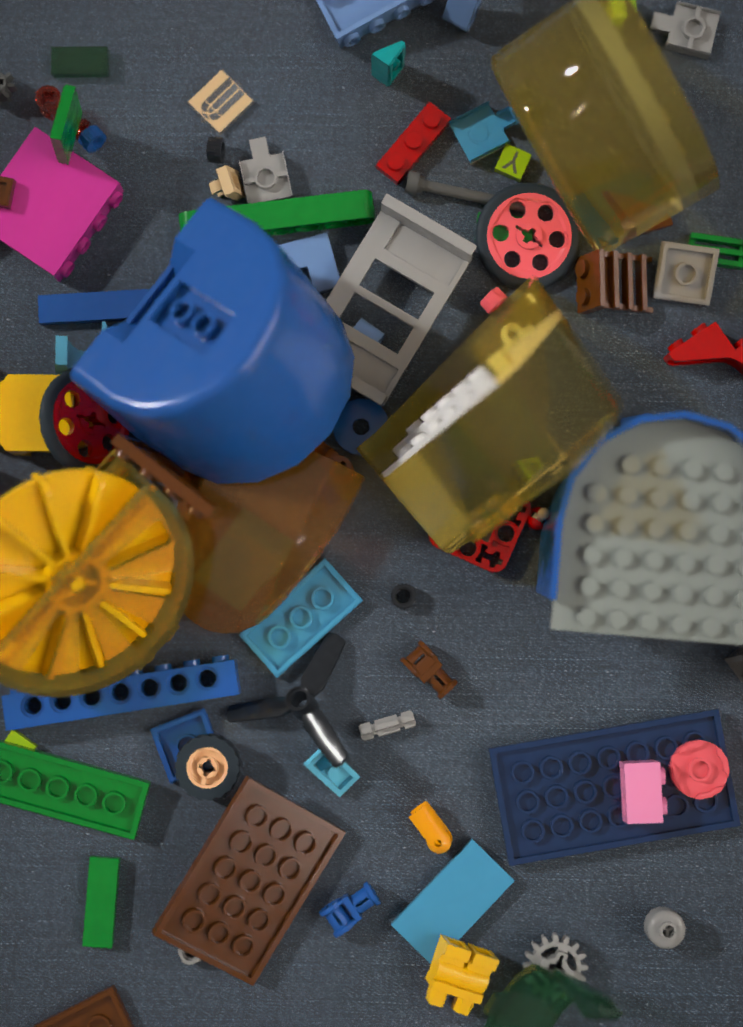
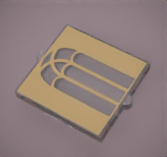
(220, 102)

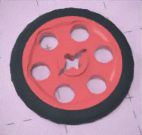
(497, 213)

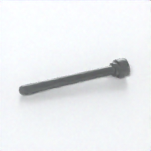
(417, 184)

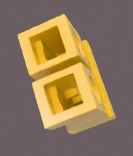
(460, 972)

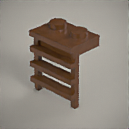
(599, 282)

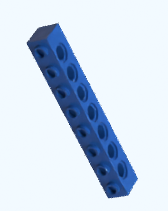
(19, 715)

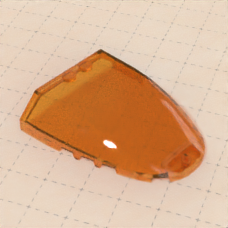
(263, 539)

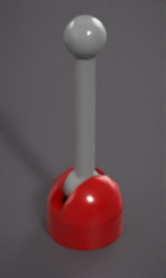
(536, 520)

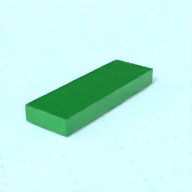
(101, 901)

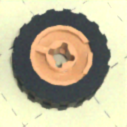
(222, 757)

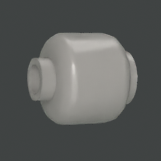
(657, 921)

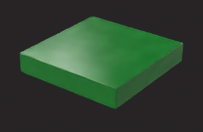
(66, 124)

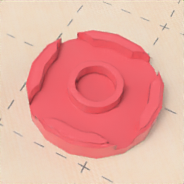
(699, 769)

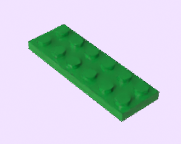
(71, 790)

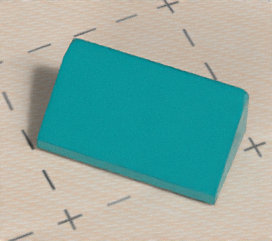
(388, 62)

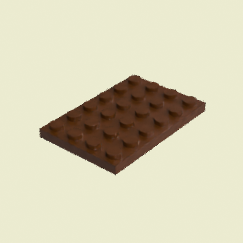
(248, 881)

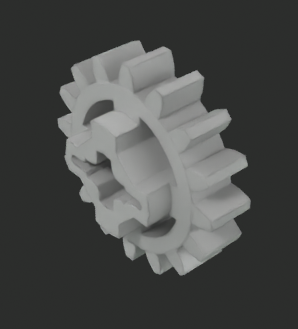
(559, 953)

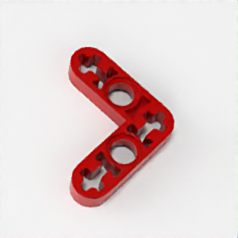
(494, 544)

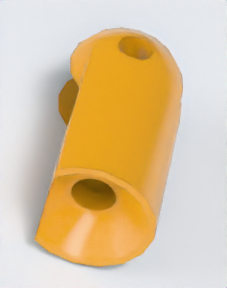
(431, 828)

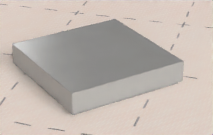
(685, 273)

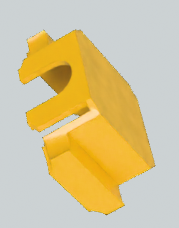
(20, 413)

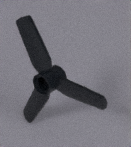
(313, 719)

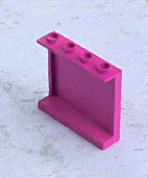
(55, 205)

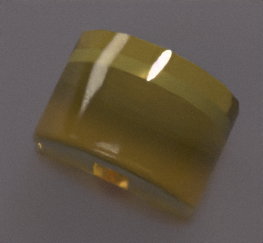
(606, 119)

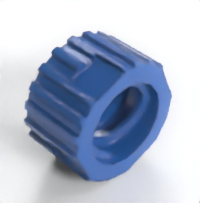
(92, 138)

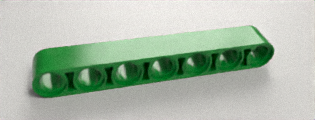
(306, 213)

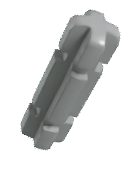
(387, 725)

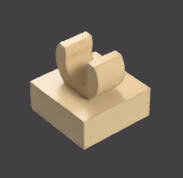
(227, 184)

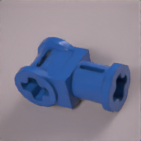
(349, 909)

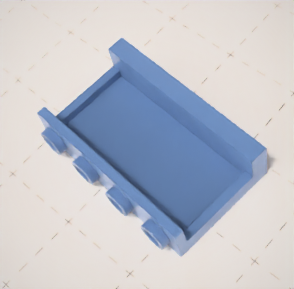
(355, 18)

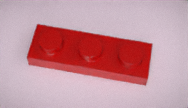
(413, 143)

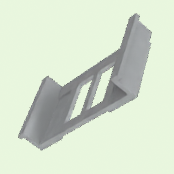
(422, 254)

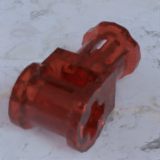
(48, 110)

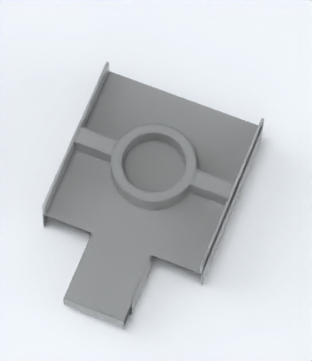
(689, 30)
(264, 175)

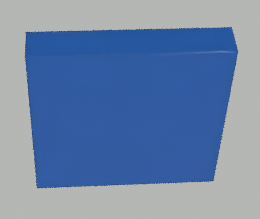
(174, 734)

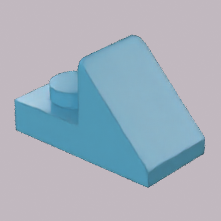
(337, 779)

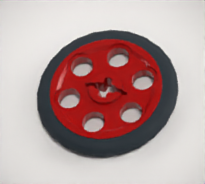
(65, 447)

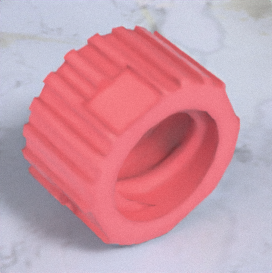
(493, 300)

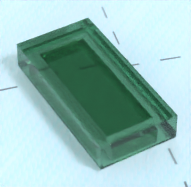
(80, 61)

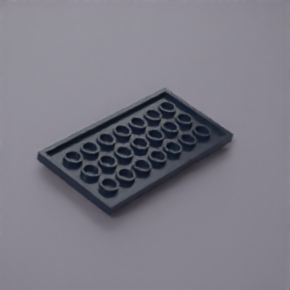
(566, 789)

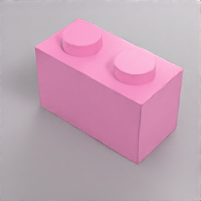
(642, 791)

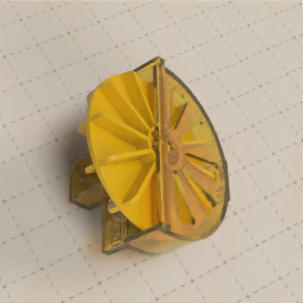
(88, 578)

